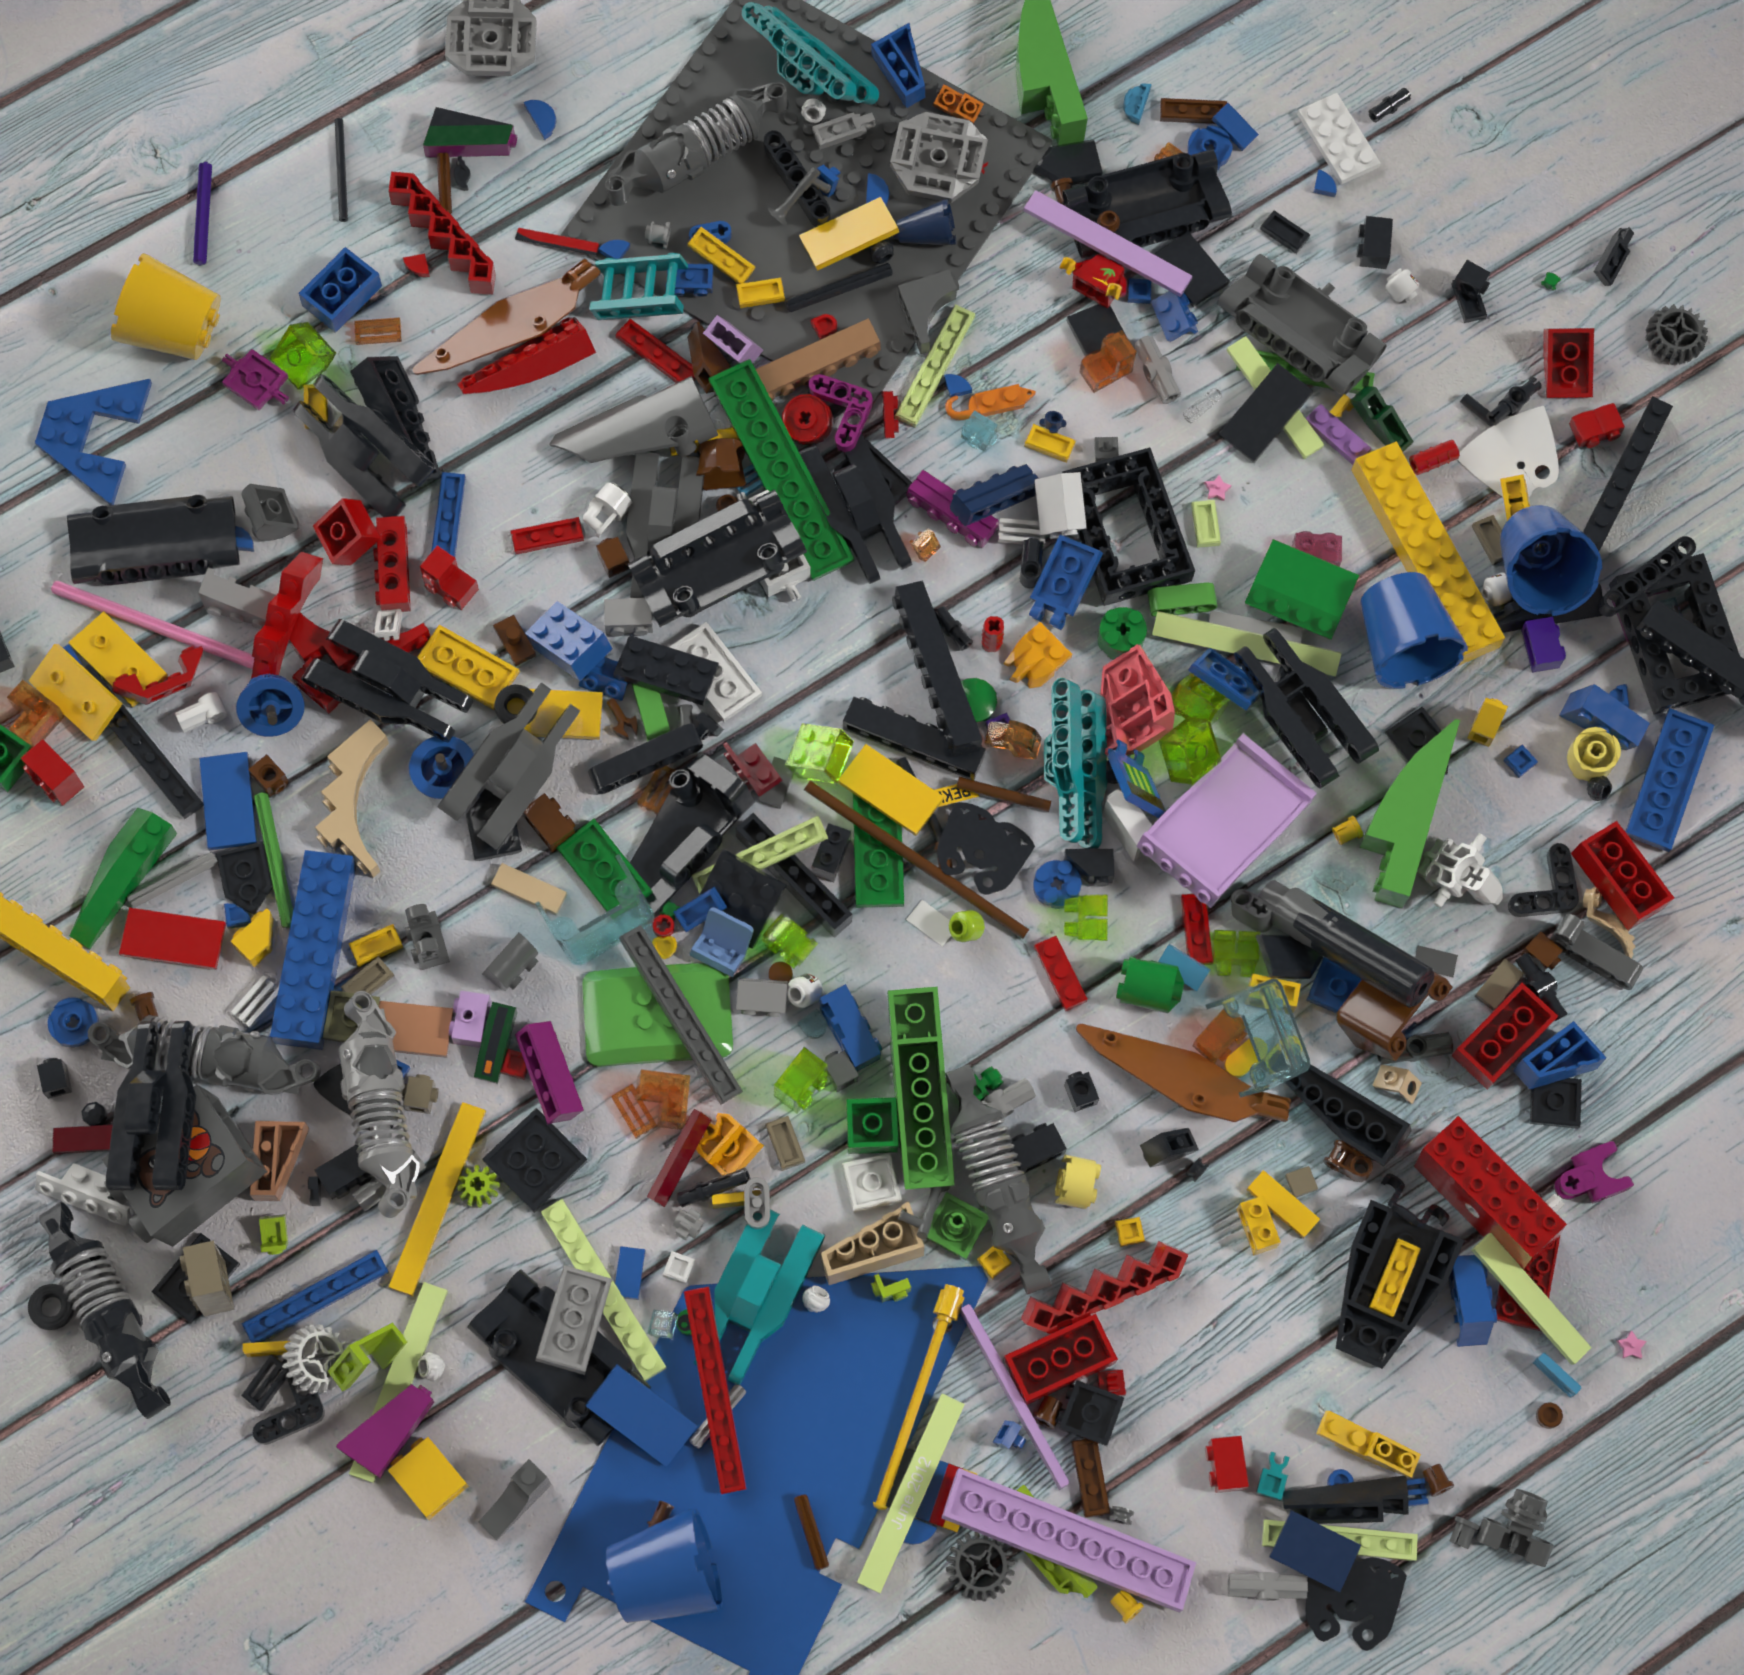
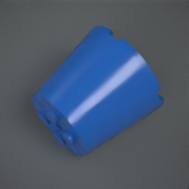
(1548, 561)
(1409, 631)
(665, 1571)

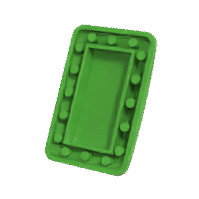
(630, 1027)

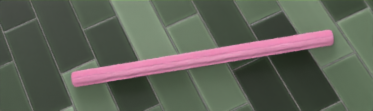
(152, 624)

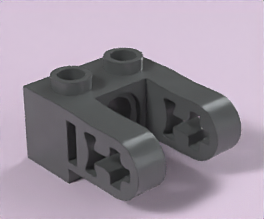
(422, 923)

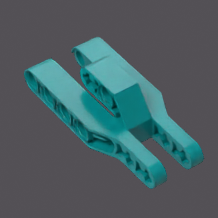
(800, 50)
(1071, 760)
(748, 1281)

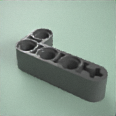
(1595, 953)

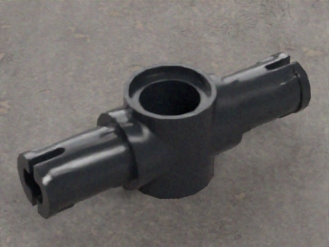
(1514, 401)
(1541, 984)

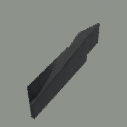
(1515, 616)
(1350, 1501)

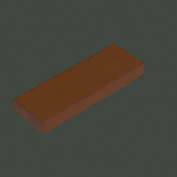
(1189, 110)
(1090, 1478)

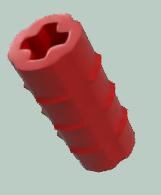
(1434, 457)
(992, 634)

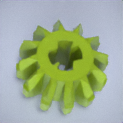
(470, 1192)

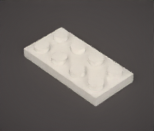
(1338, 138)
(732, 686)

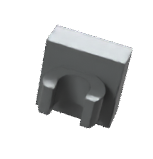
(1105, 448)

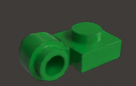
(991, 1079)

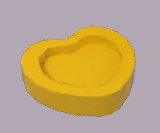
(665, 946)

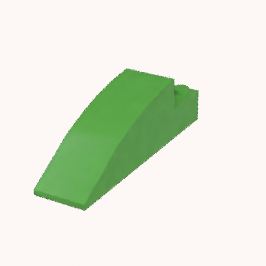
(1046, 75)
(1405, 818)
(920, 1087)

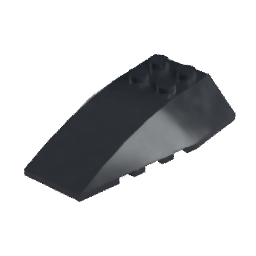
(1370, 1333)

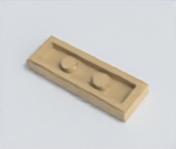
(528, 888)

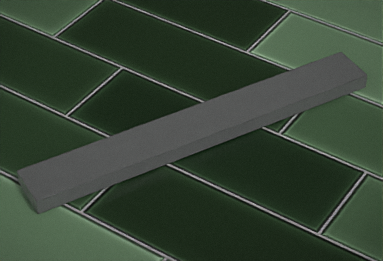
(680, 1014)

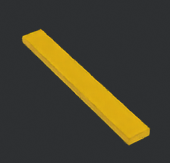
(437, 1199)

